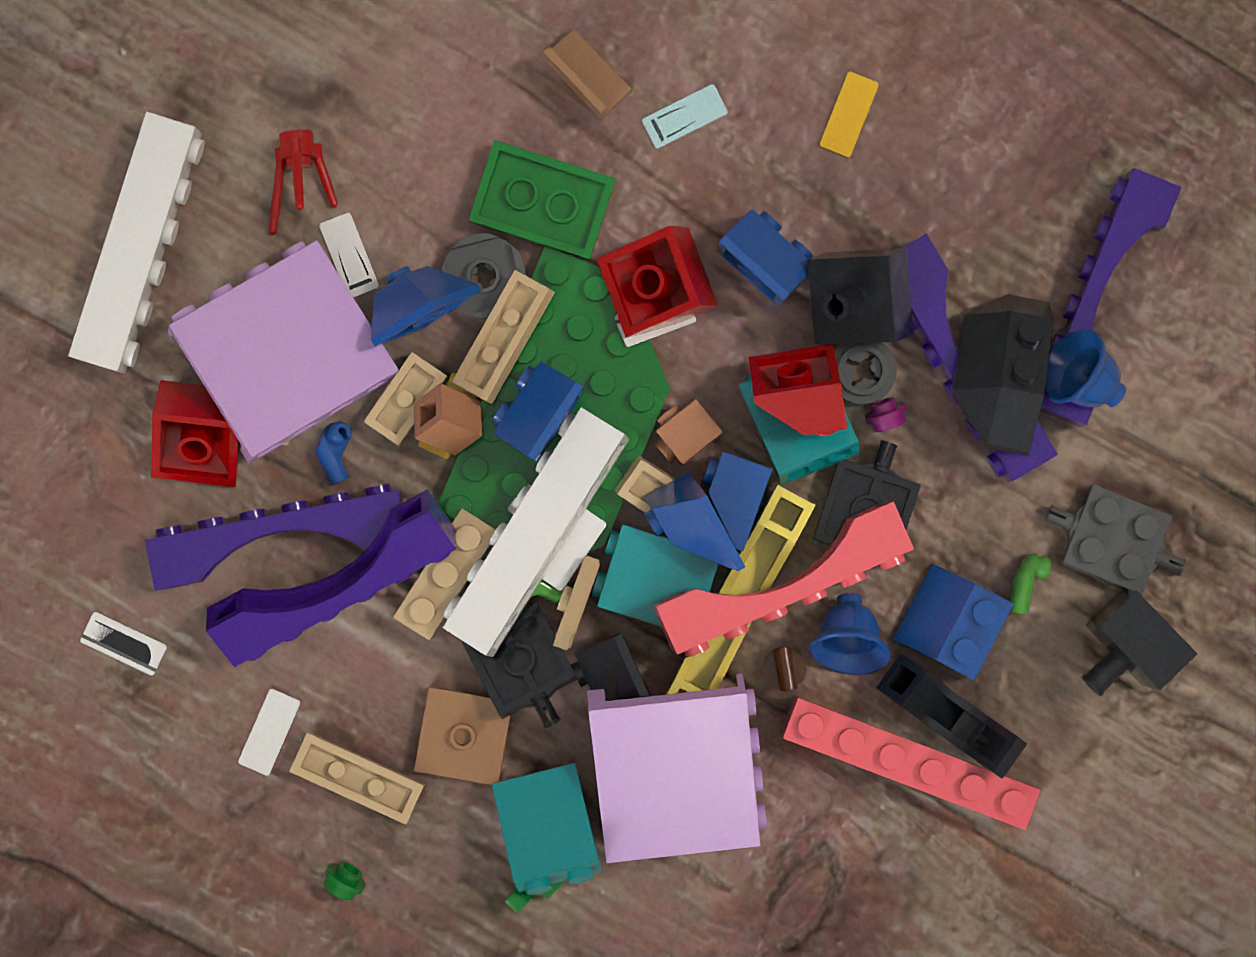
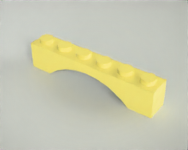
(763, 558)

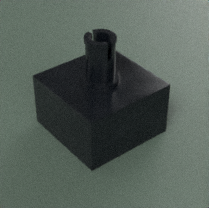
(860, 296)
(1137, 643)

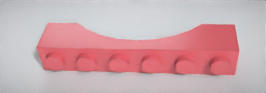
(863, 542)
(909, 763)

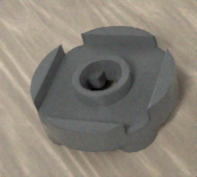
(495, 255)

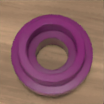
(886, 414)

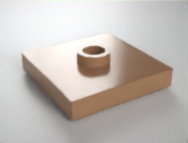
(461, 737)

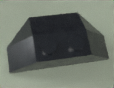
(1004, 370)

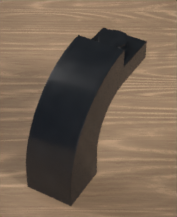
(951, 716)

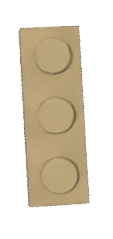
(503, 337)
(444, 580)
(357, 777)

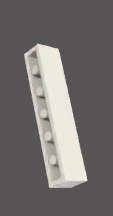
(136, 243)
(535, 532)

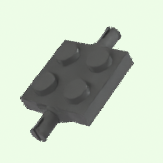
(1115, 539)

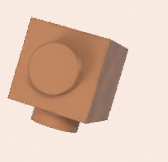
(447, 419)
(685, 432)

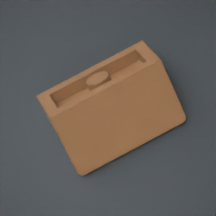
(586, 73)

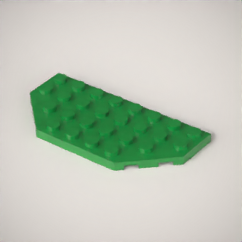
(584, 344)

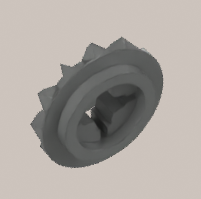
(882, 366)

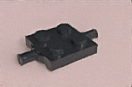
(862, 487)
(525, 667)

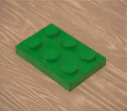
(542, 200)

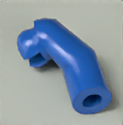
(330, 450)

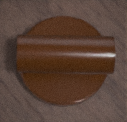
(784, 668)

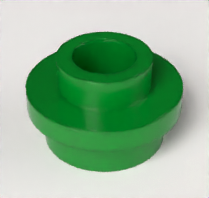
(344, 880)

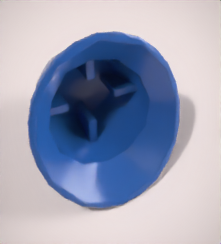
(1083, 372)
(849, 639)

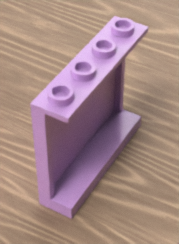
(282, 349)
(677, 772)

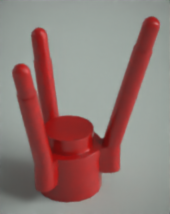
(296, 152)

